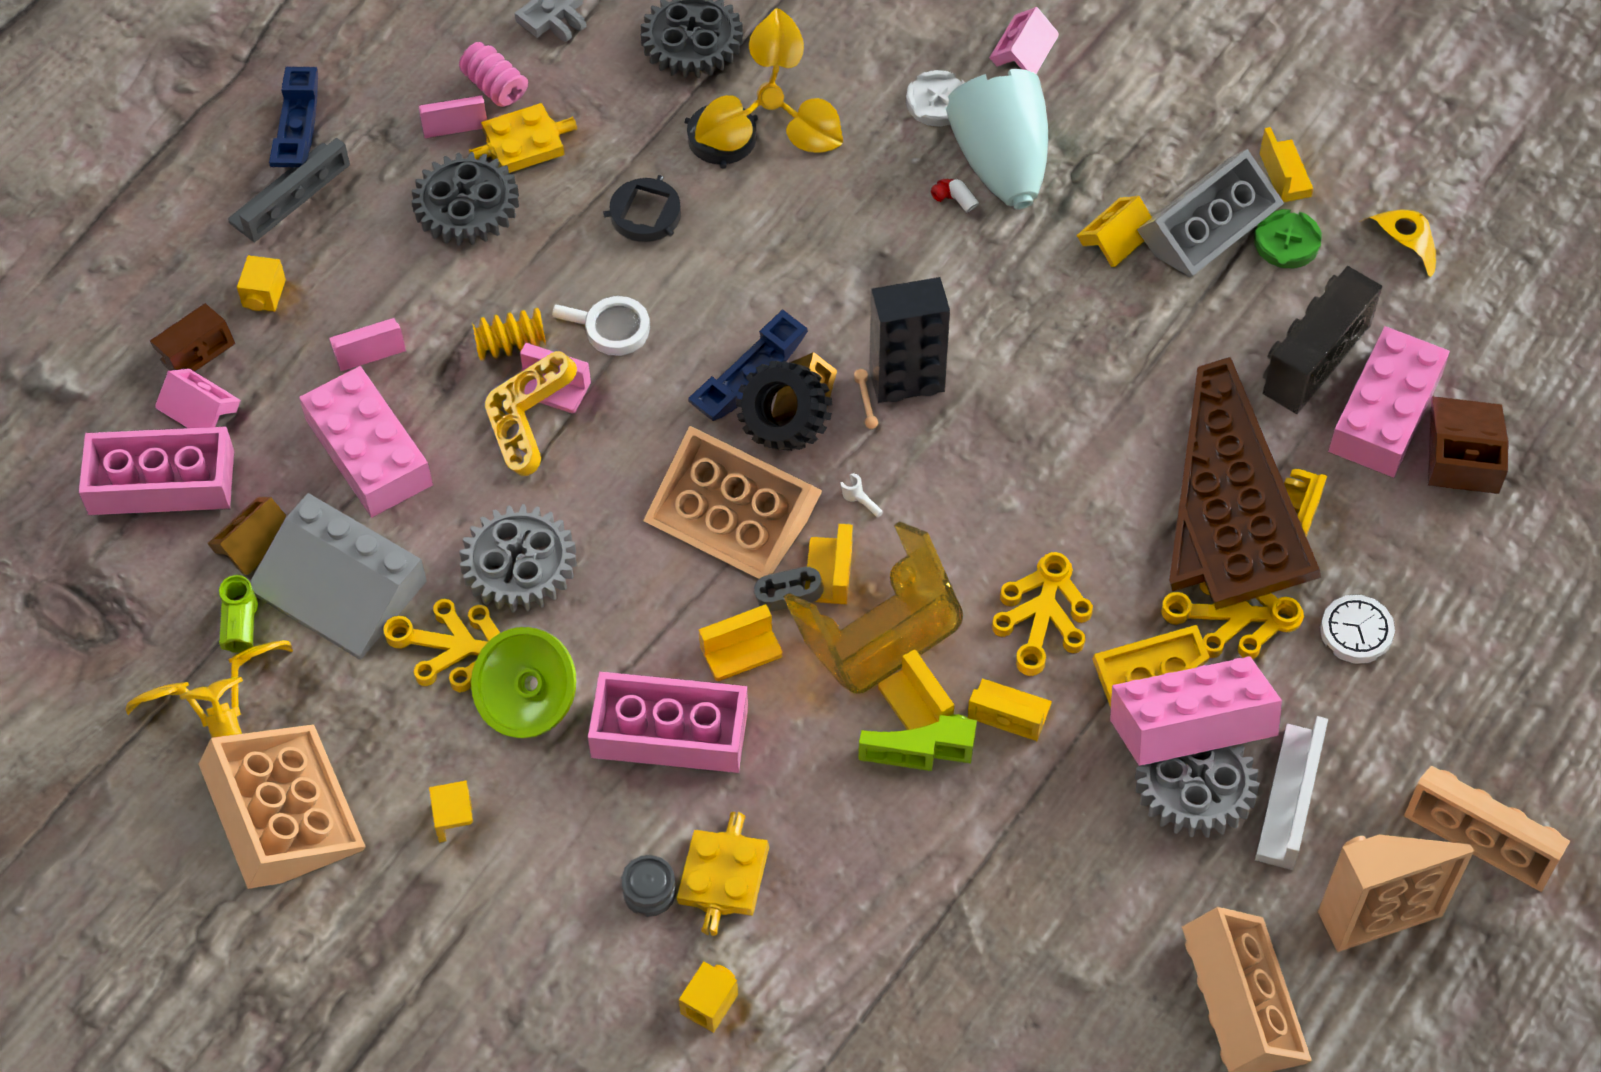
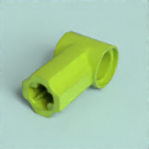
(237, 615)

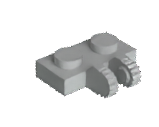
(545, 14)

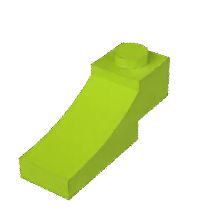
(947, 739)

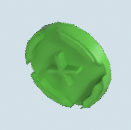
(1288, 239)

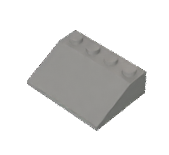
(336, 576)

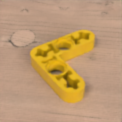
(518, 402)

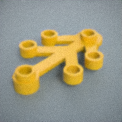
(1044, 608)
(1239, 617)
(457, 646)

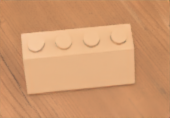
(1493, 830)
(1245, 992)

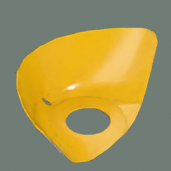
(1420, 241)

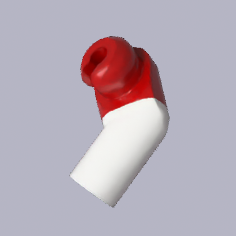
(954, 190)

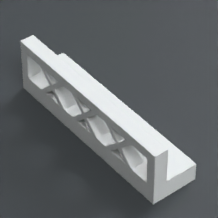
(1291, 794)

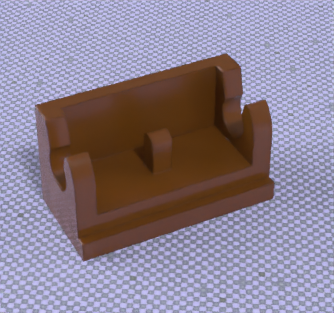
(193, 340)

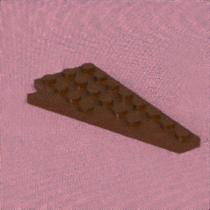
(1233, 506)

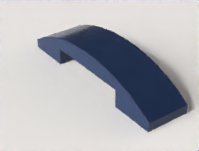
(296, 118)
(776, 343)

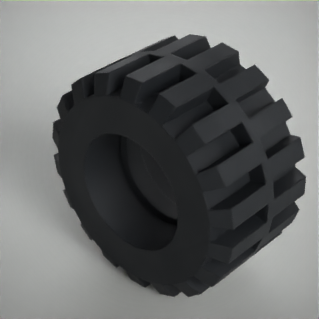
(758, 400)

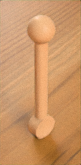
(861, 377)

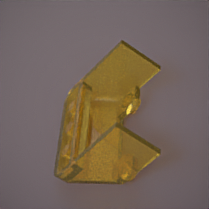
(914, 618)

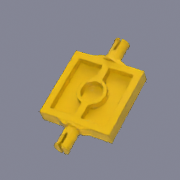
(523, 137)
(723, 873)

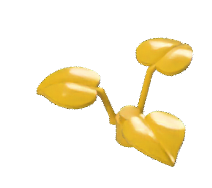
(815, 125)
(221, 718)

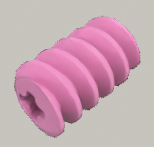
(493, 74)

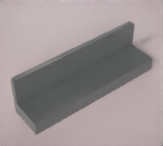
(290, 190)

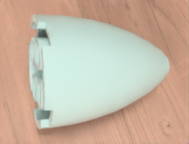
(1003, 133)

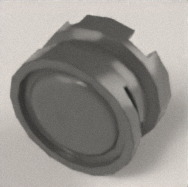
(648, 885)

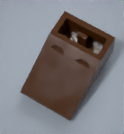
(1467, 445)

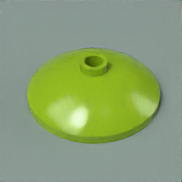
(504, 676)

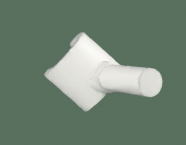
(856, 494)

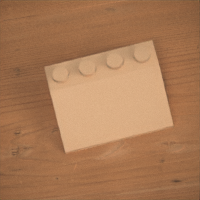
(731, 504)
(279, 803)
(1389, 886)

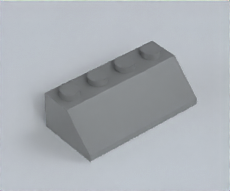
(1211, 214)

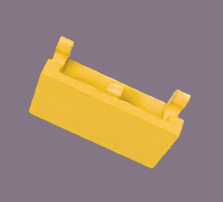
(1305, 495)

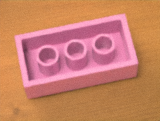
(1388, 401)
(366, 441)
(156, 471)
(1195, 710)
(668, 722)

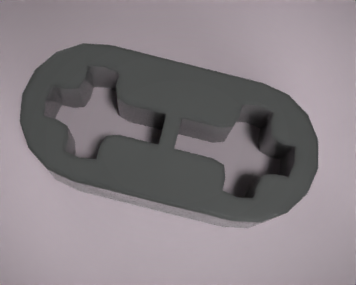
(788, 582)

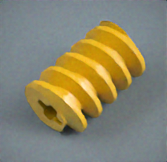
(508, 334)

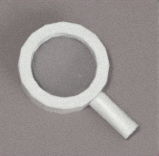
(612, 325)

